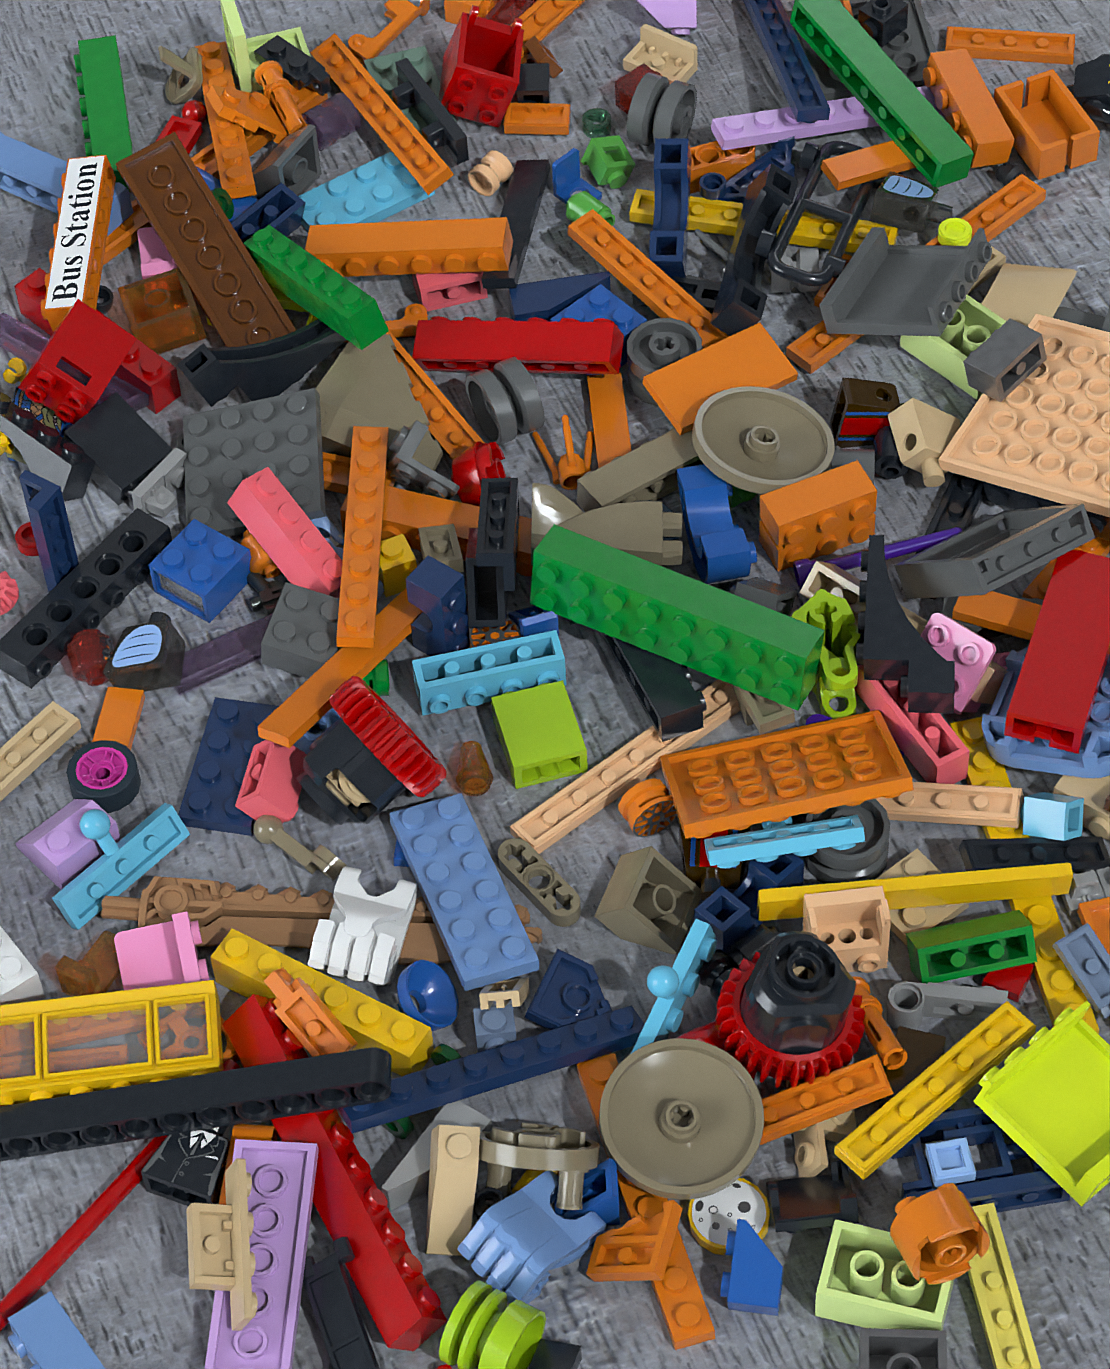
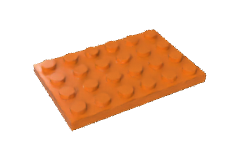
(785, 774)

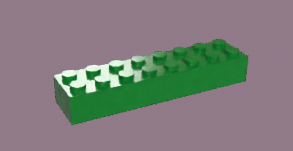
(676, 617)

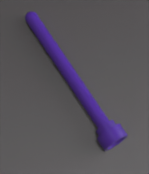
(804, 566)

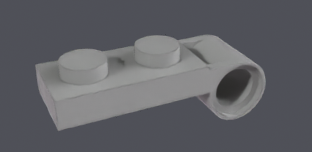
(941, 1001)

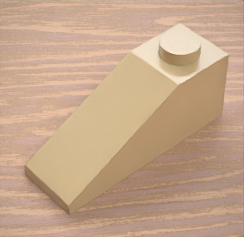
(451, 1187)

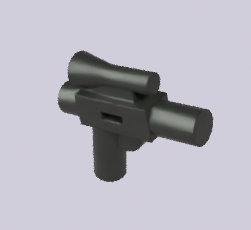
(267, 593)

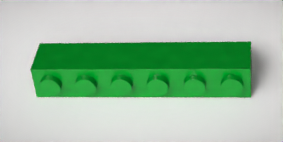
(103, 101)
(317, 287)

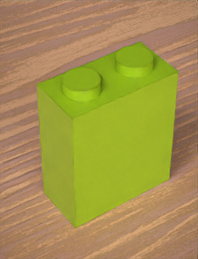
(539, 734)

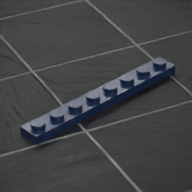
(788, 60)
(499, 1067)

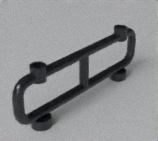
(774, 247)

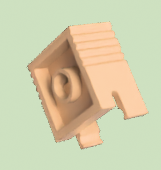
(852, 924)

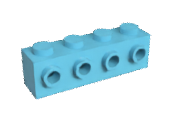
(487, 671)

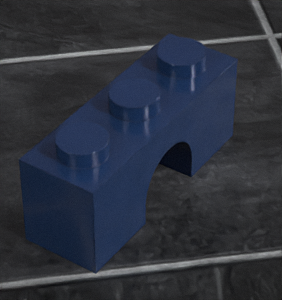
(442, 598)
(736, 912)

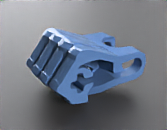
(525, 1239)

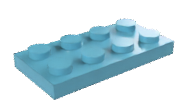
(363, 194)

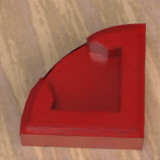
(1010, 979)

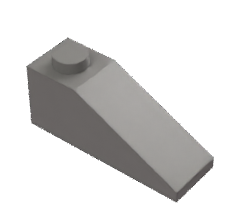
(412, 1174)

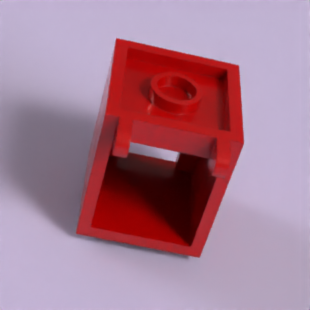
(481, 68)
(89, 345)

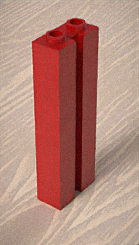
(1064, 655)

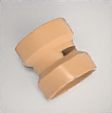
(488, 175)

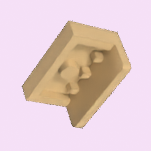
(663, 53)

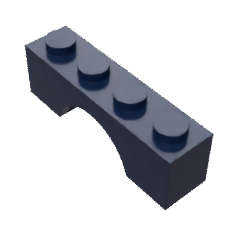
(671, 206)

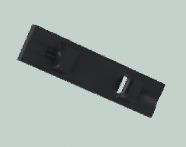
(441, 128)

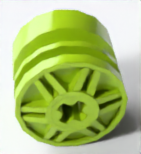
(489, 1333)

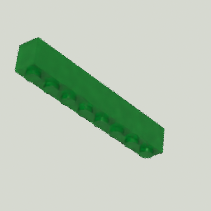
(883, 90)

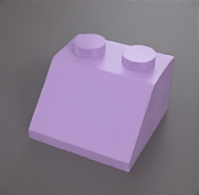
(61, 847)

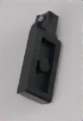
(297, 66)

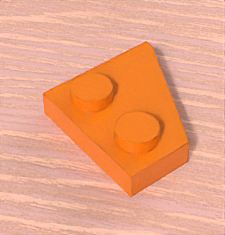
(246, 109)
(636, 1249)

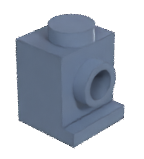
(494, 1027)

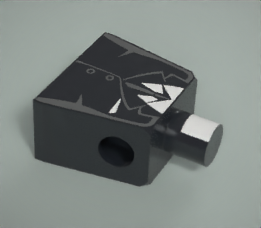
(189, 1167)

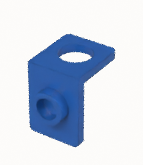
(567, 177)

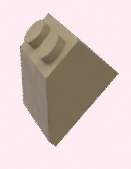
(649, 901)

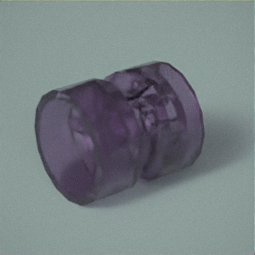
(333, 119)

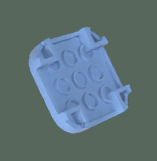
(1094, 753)

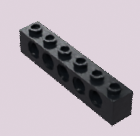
(83, 598)

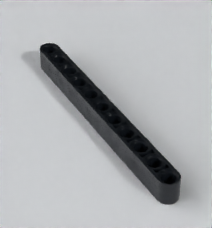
(195, 1103)

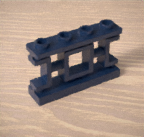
(992, 1184)

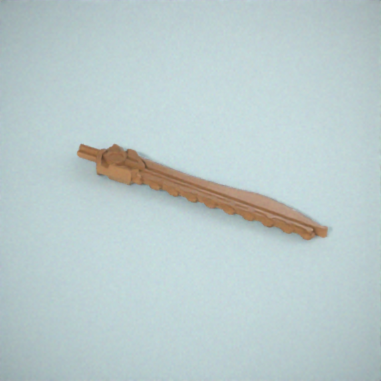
(266, 917)

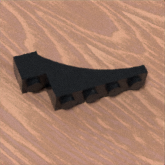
(259, 368)
(893, 645)

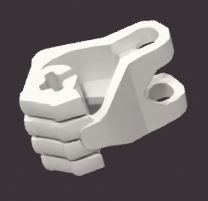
(363, 930)

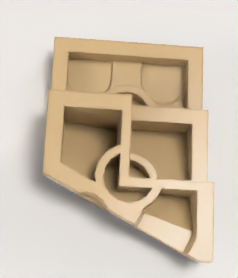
(1027, 290)

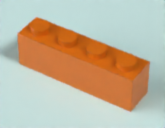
(968, 106)

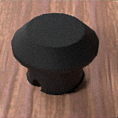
(1008, 172)

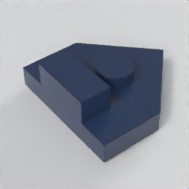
(567, 993)

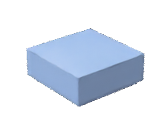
(950, 1161)

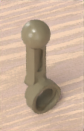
(270, 830)

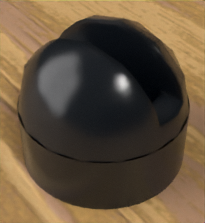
(107, 295)
(484, 1194)

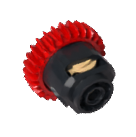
(366, 758)
(791, 1011)

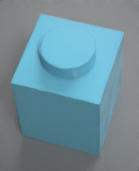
(1052, 816)

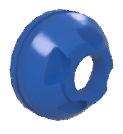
(433, 992)

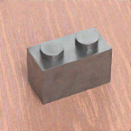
(1005, 360)

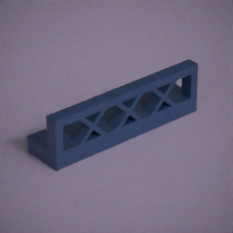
(49, 527)

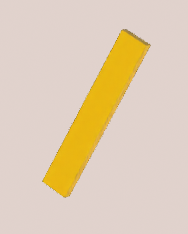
(934, 1090)

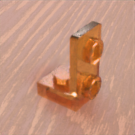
(94, 972)

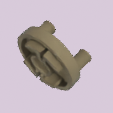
(540, 1148)

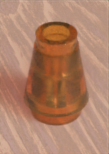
(473, 770)

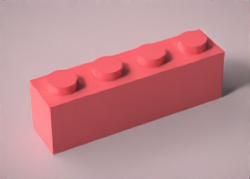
(287, 533)
(921, 736)

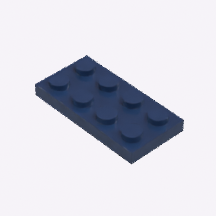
(222, 766)

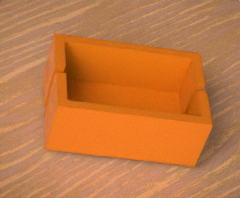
(1050, 127)
(817, 515)

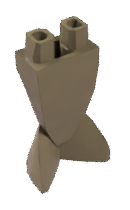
(625, 526)

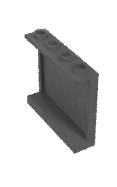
(903, 286)

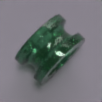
(596, 130)

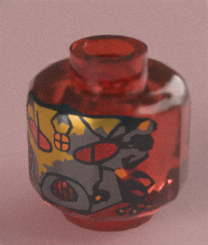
(88, 656)

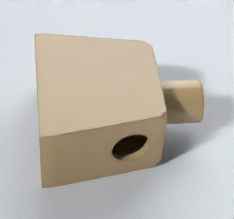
(922, 437)

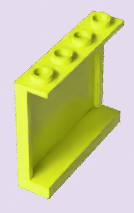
(1057, 1103)

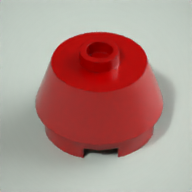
(472, 465)

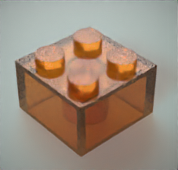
(162, 311)

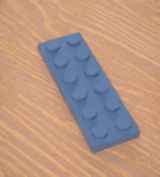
(464, 892)

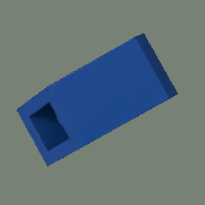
(755, 1273)

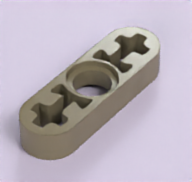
(543, 897)

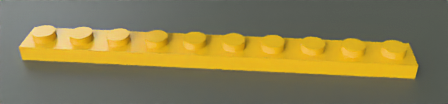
(1052, 976)

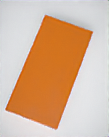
(736, 361)

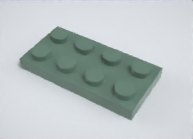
(385, 74)

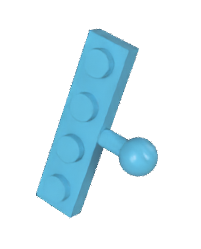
(784, 838)
(121, 863)
(676, 983)

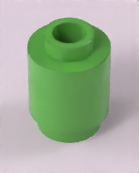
(584, 202)

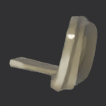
(190, 66)

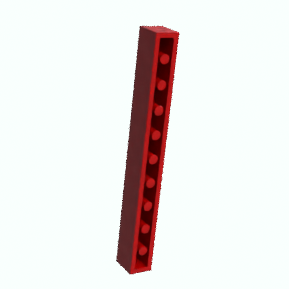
(345, 1193)

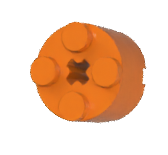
(938, 1234)

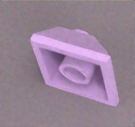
(673, 14)

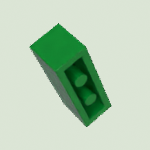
(971, 947)

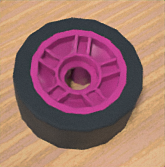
(89, 772)

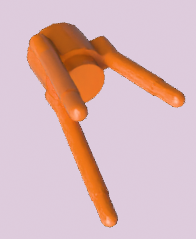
(570, 465)

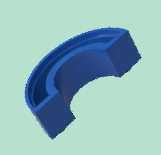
(715, 544)

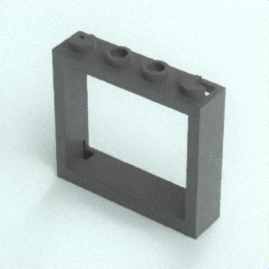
(1027, 543)

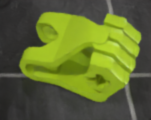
(838, 663)

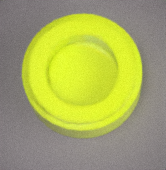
(954, 232)

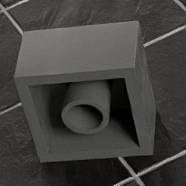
(301, 631)

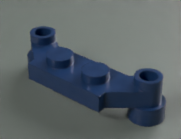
(714, 185)

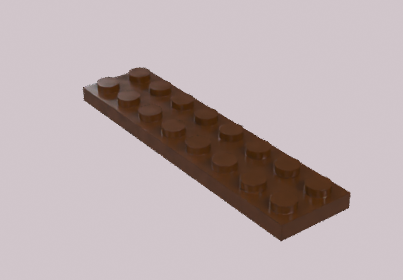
(203, 244)

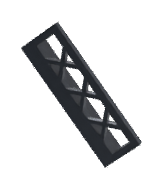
(499, 527)

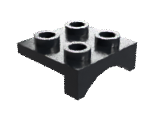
(813, 1201)

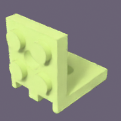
(243, 49)

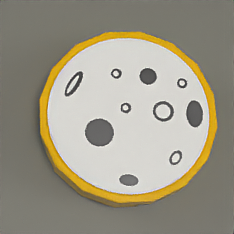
(718, 1213)

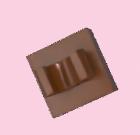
(541, 54)

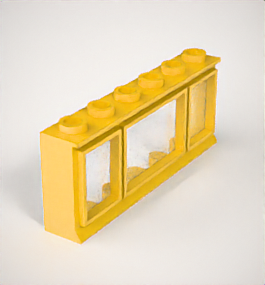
(108, 1041)

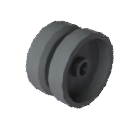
(660, 110)
(656, 346)
(505, 401)
(865, 859)

